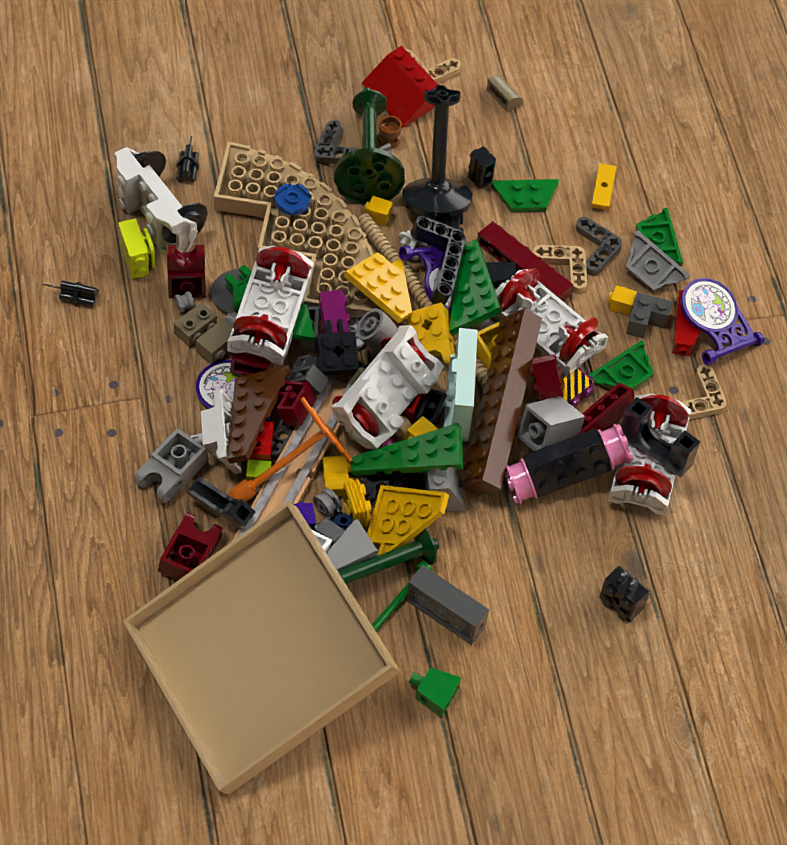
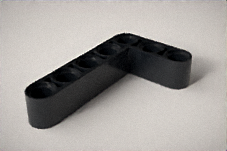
(452, 244)

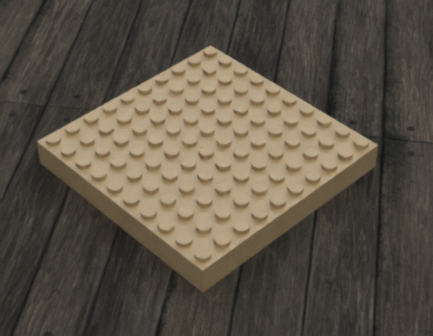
(260, 648)

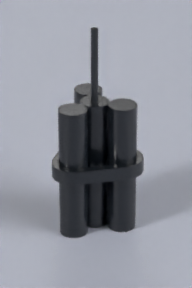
(187, 164)
(77, 293)

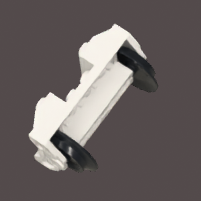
(143, 189)

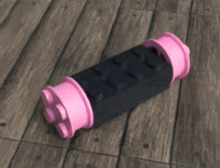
(567, 463)

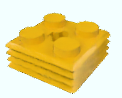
(355, 502)

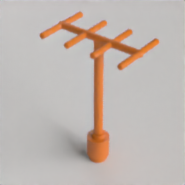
(246, 489)

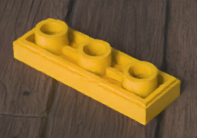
(603, 186)

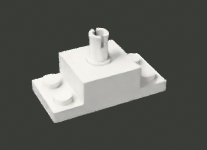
(216, 429)

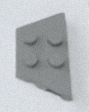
(652, 265)

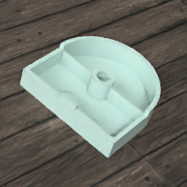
(462, 382)

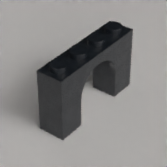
(637, 429)

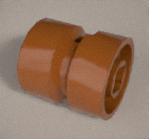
(389, 131)

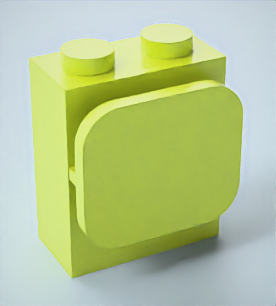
(136, 248)

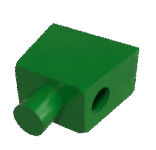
(436, 689)

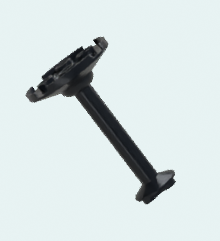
(438, 193)

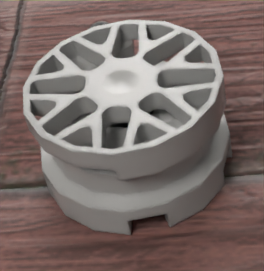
(327, 503)

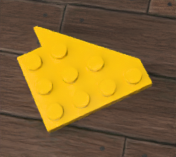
(383, 284)
(403, 515)

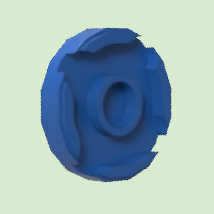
(292, 199)

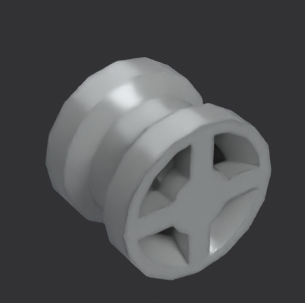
(184, 302)

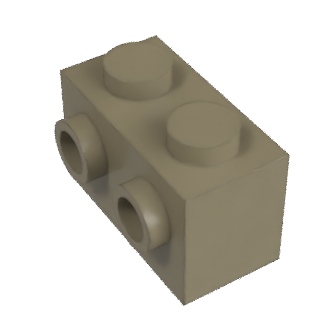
(194, 324)
(214, 342)

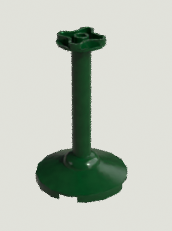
(369, 169)
(423, 546)

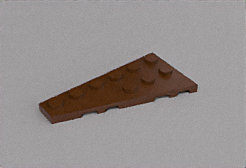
(252, 405)

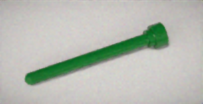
(396, 601)

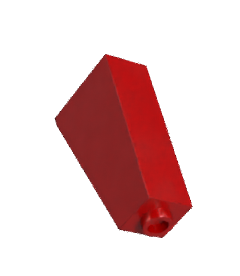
(684, 333)

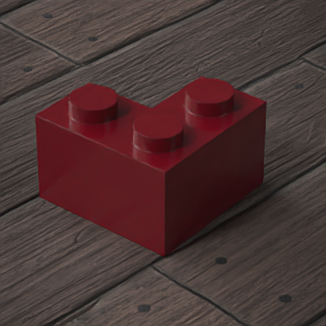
(547, 377)
(289, 403)

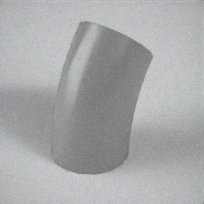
(374, 328)

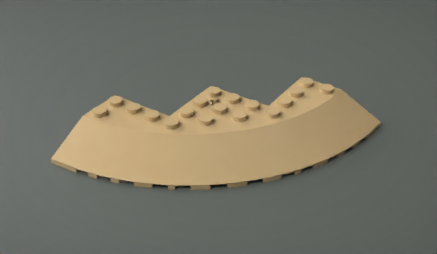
(322, 233)

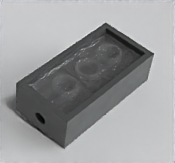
(447, 605)

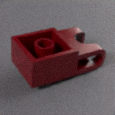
(186, 271)
(188, 548)

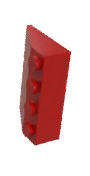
(403, 84)

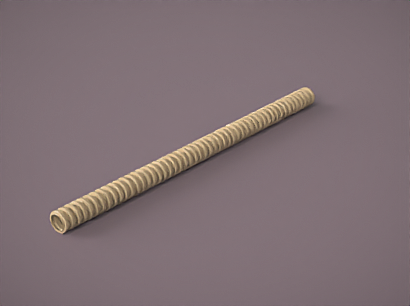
(414, 286)

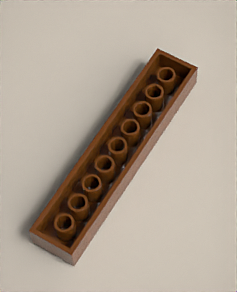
(501, 403)

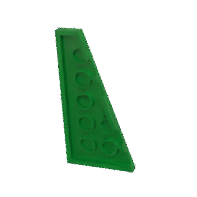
(473, 292)
(417, 454)

